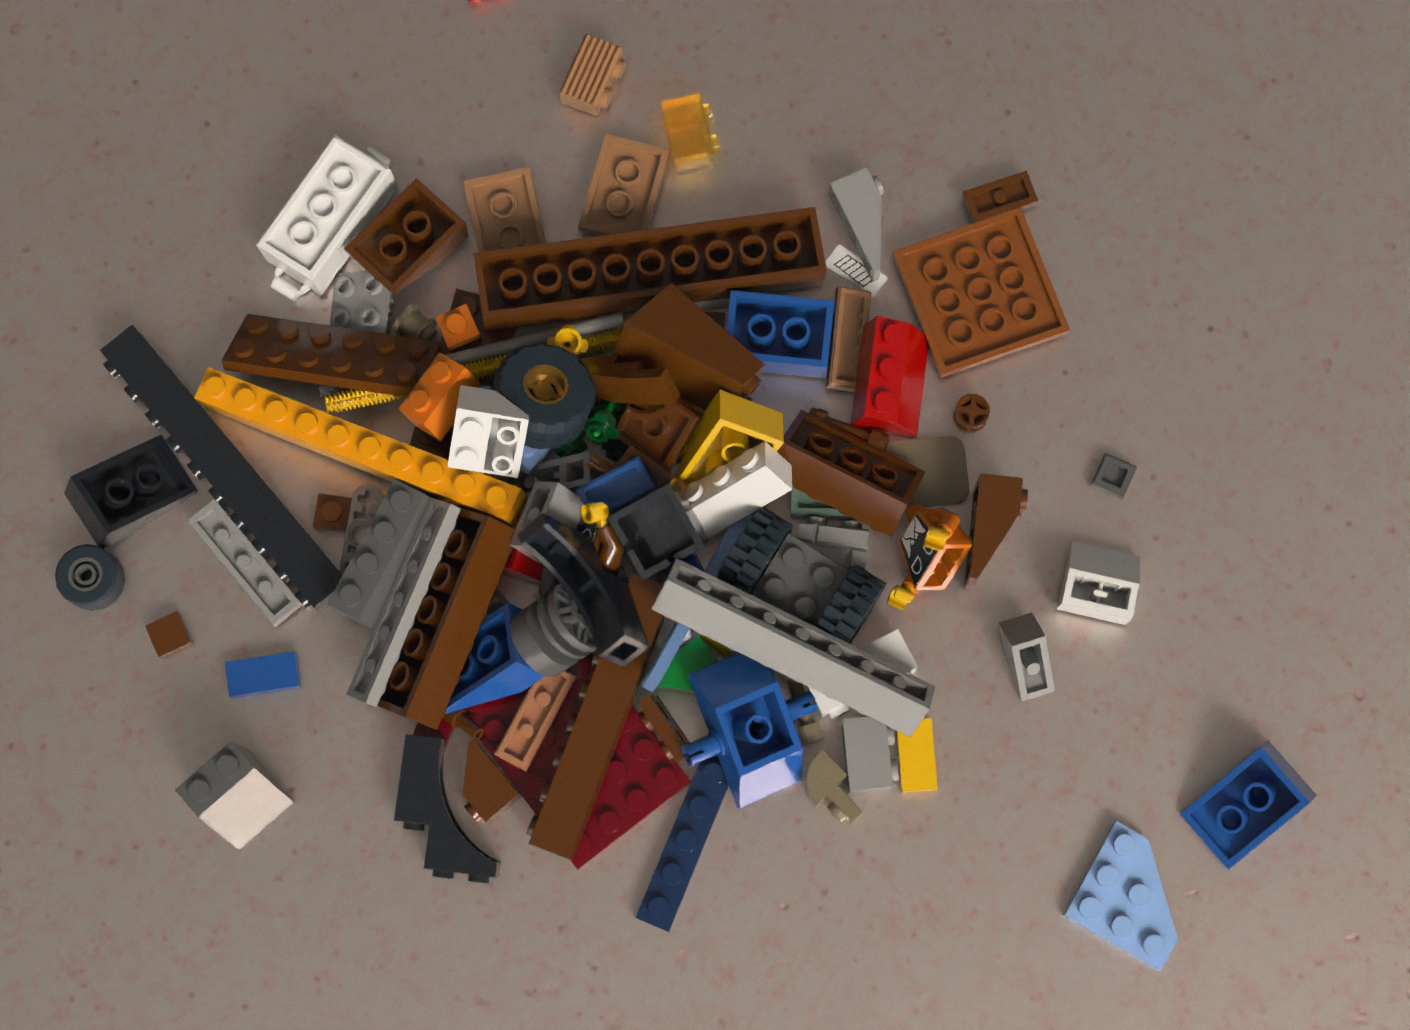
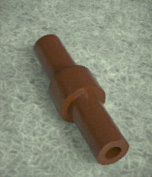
(462, 720)

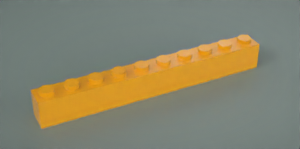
(359, 447)

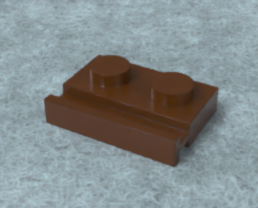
(657, 717)

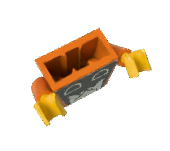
(931, 550)

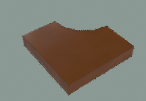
(659, 431)

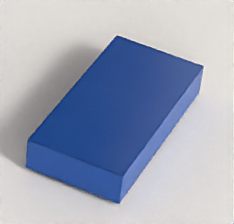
(618, 485)
(262, 674)

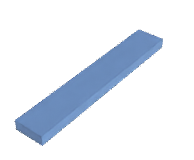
(679, 631)

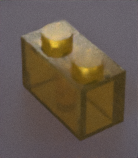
(689, 134)

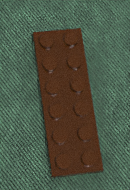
(329, 355)

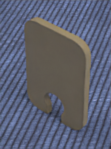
(944, 468)

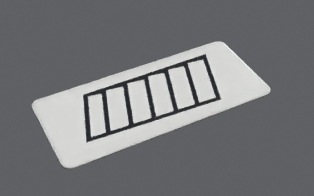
(853, 270)

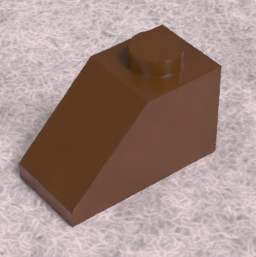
(486, 786)

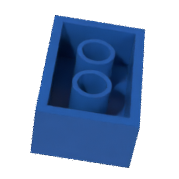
(783, 331)

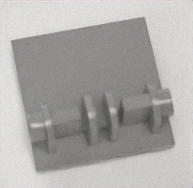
(361, 303)

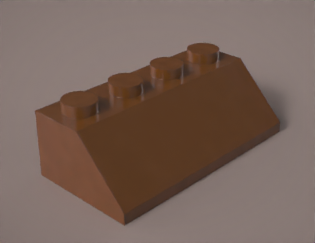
(849, 473)

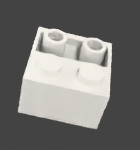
(487, 433)
(1100, 583)

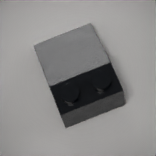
(128, 491)

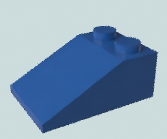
(493, 664)
(1248, 805)

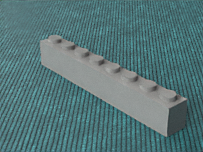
(794, 648)

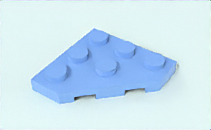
(1125, 899)

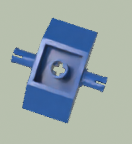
(756, 759)

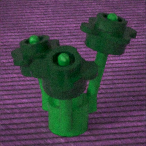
(600, 427)

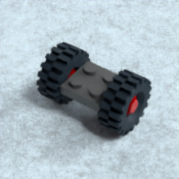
(799, 578)

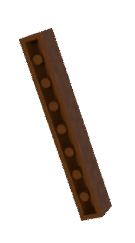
(593, 737)

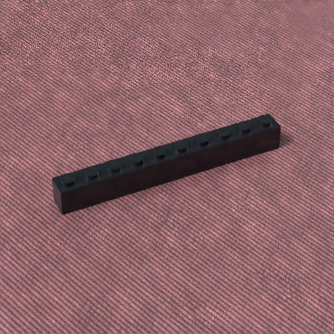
(225, 468)

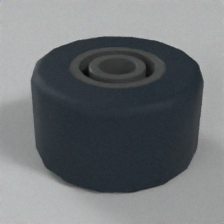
(101, 584)

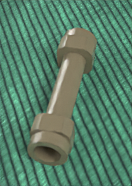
(810, 730)

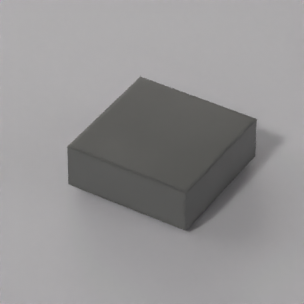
(1113, 476)

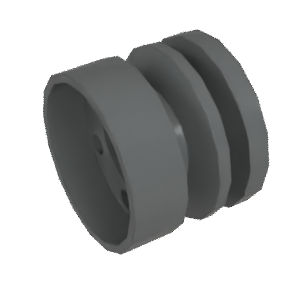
(551, 633)

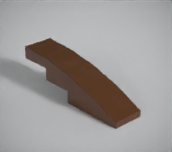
(630, 381)

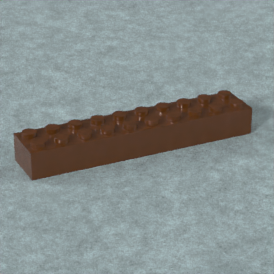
(632, 267)

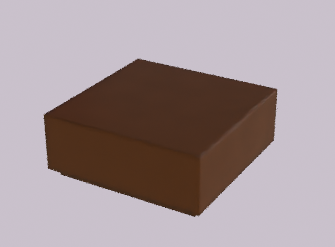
(169, 634)

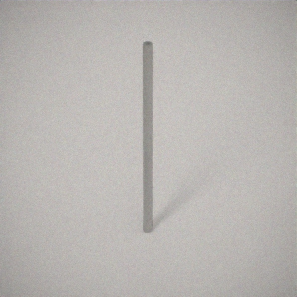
(509, 345)

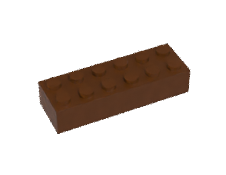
(448, 619)

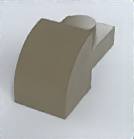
(823, 783)

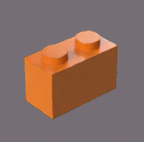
(435, 396)

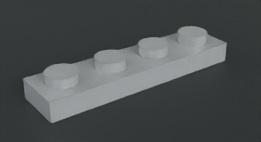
(244, 562)

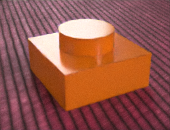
(457, 327)

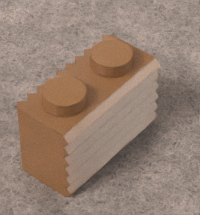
(592, 75)

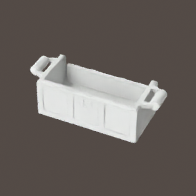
(325, 214)

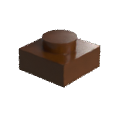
(332, 513)

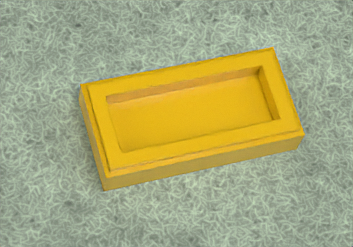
(917, 759)

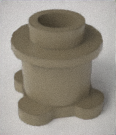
(414, 324)

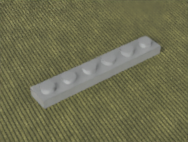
(403, 602)

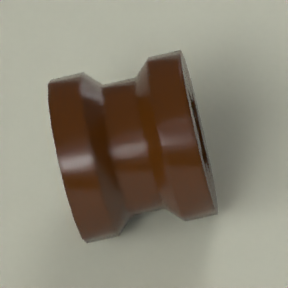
(973, 406)

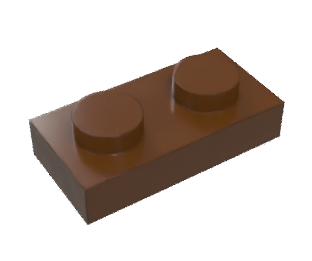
(1000, 196)

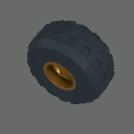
(550, 389)

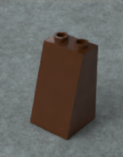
(691, 346)

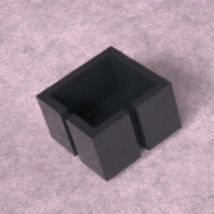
(660, 524)

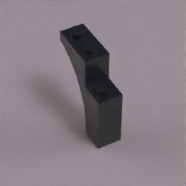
(599, 595)
(424, 802)

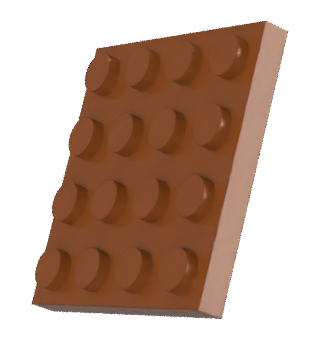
(980, 292)

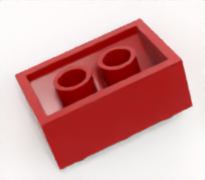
(890, 377)

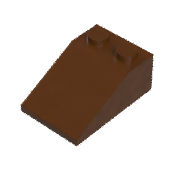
(408, 238)
(994, 509)

